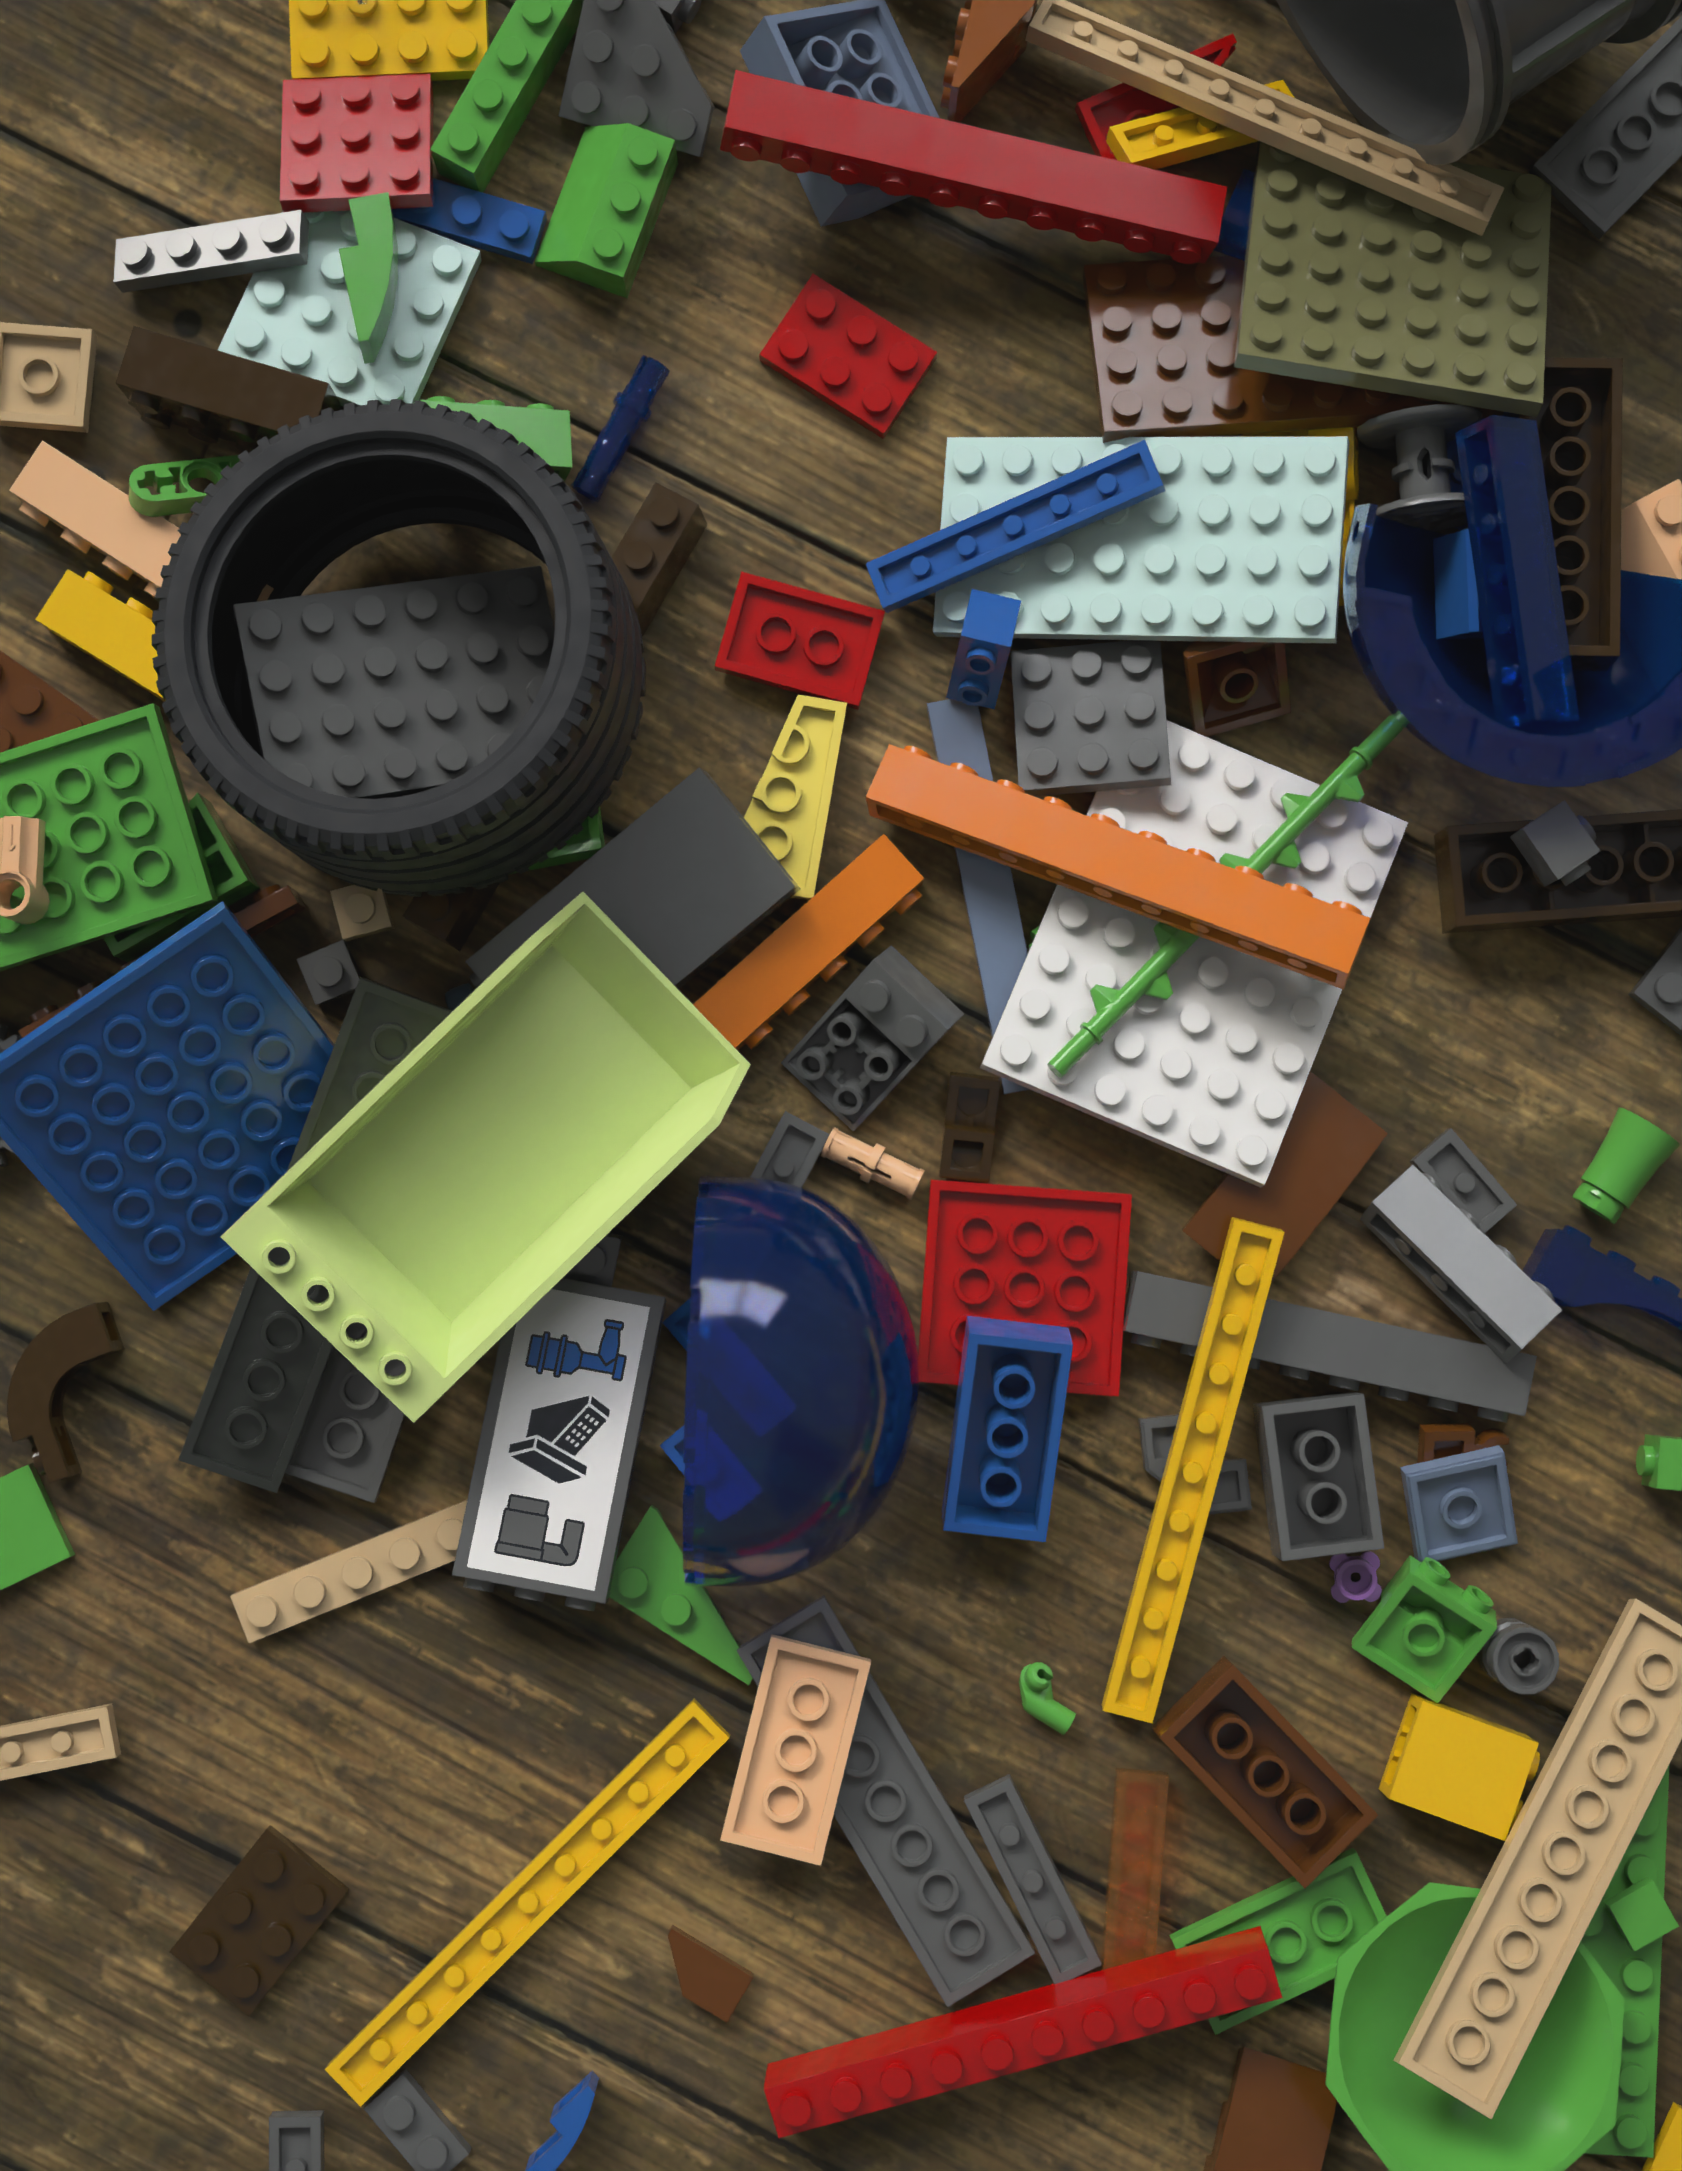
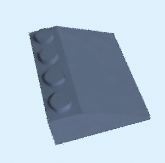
(846, 52)

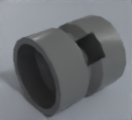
(1519, 1657)

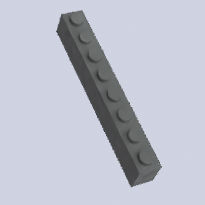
(1343, 1347)

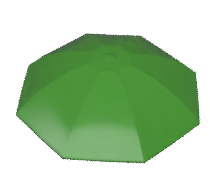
(1557, 2098)

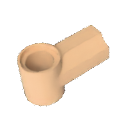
(22, 865)

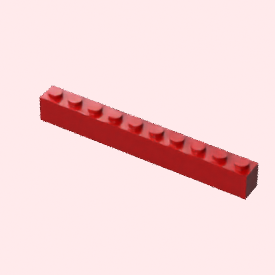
(972, 168)
(1020, 2031)

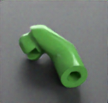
(1038, 1698)

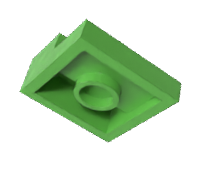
(1426, 1627)

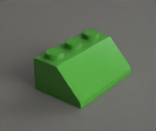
(609, 206)

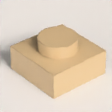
(361, 911)

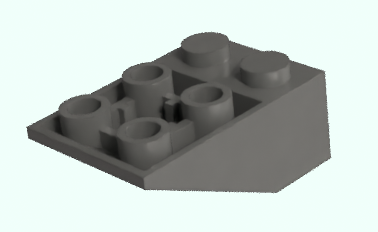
(872, 1037)

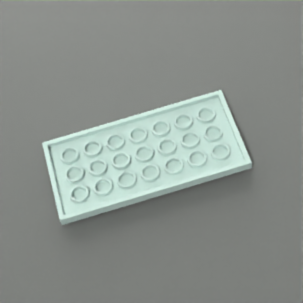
(1226, 554)

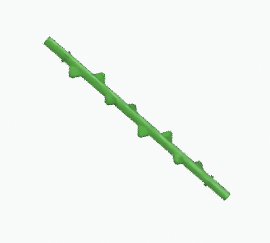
(1277, 849)

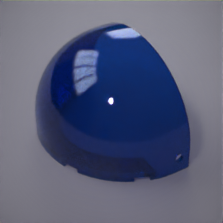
(1444, 686)
(791, 1383)

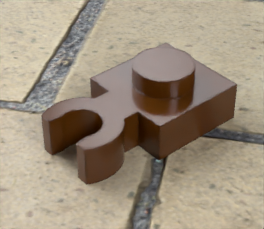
(1453, 1439)

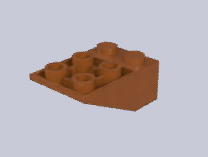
(987, 43)

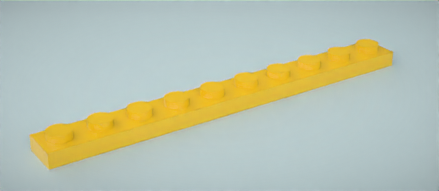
(1192, 1469)
(527, 1902)

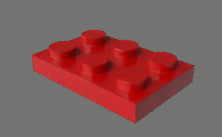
(848, 356)
(799, 640)

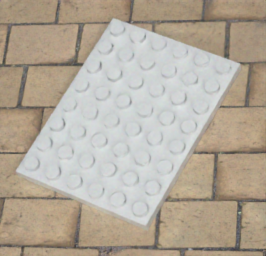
(1238, 1036)

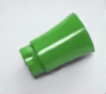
(1623, 1165)

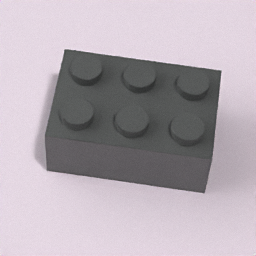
(1318, 1476)

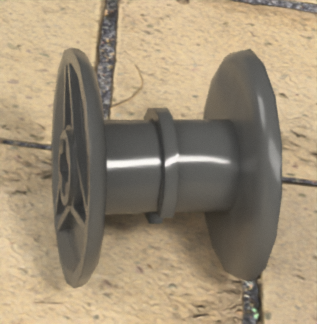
(1422, 462)

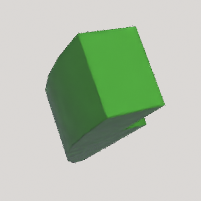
(371, 271)

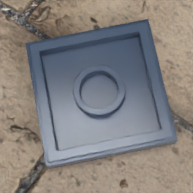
(1459, 1504)

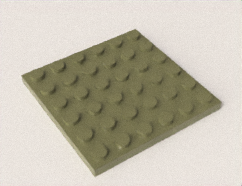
(1393, 296)

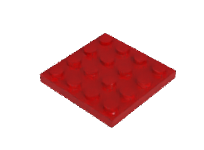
(1026, 1260)

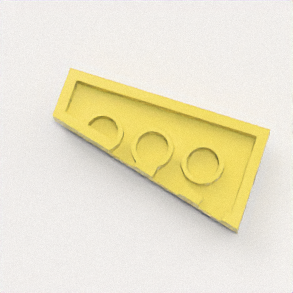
(797, 787)

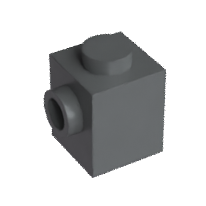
(1557, 845)

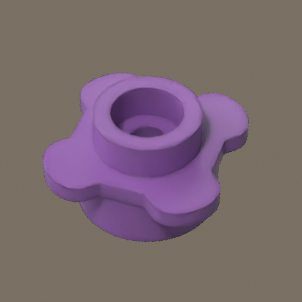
(1365, 1587)

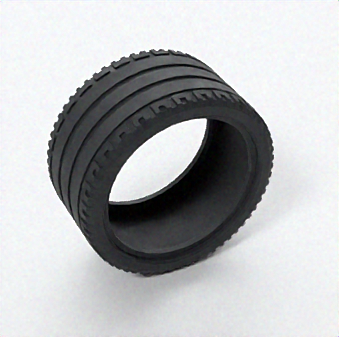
(295, 512)

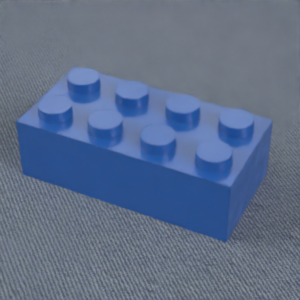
(1006, 1428)

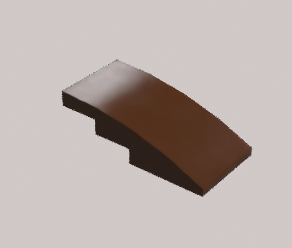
(1313, 1168)
(1273, 2117)

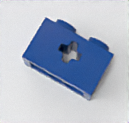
(983, 649)

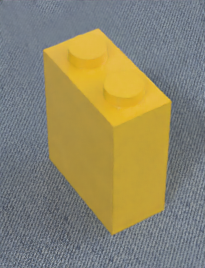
(1459, 1767)

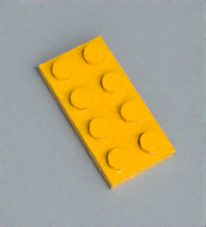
(387, 38)

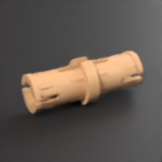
(872, 1163)

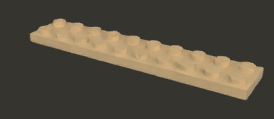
(1553, 1866)

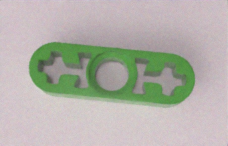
(163, 476)

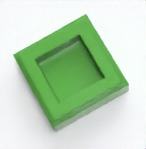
(1641, 1914)

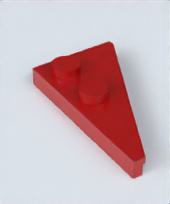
(1128, 103)

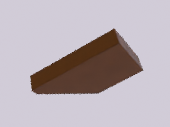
(707, 1975)

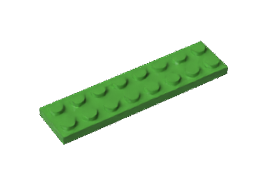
(1638, 1980)

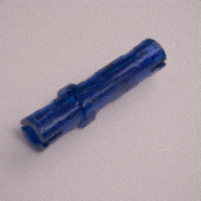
(630, 411)

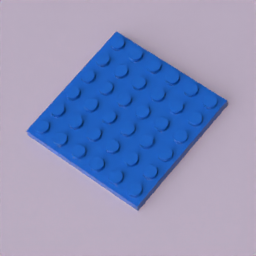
(167, 1101)

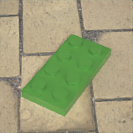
(1301, 1928)

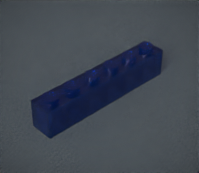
(1517, 575)

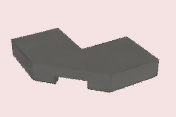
(1232, 1487)

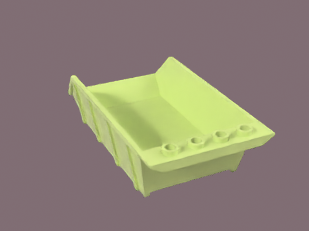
(494, 1156)

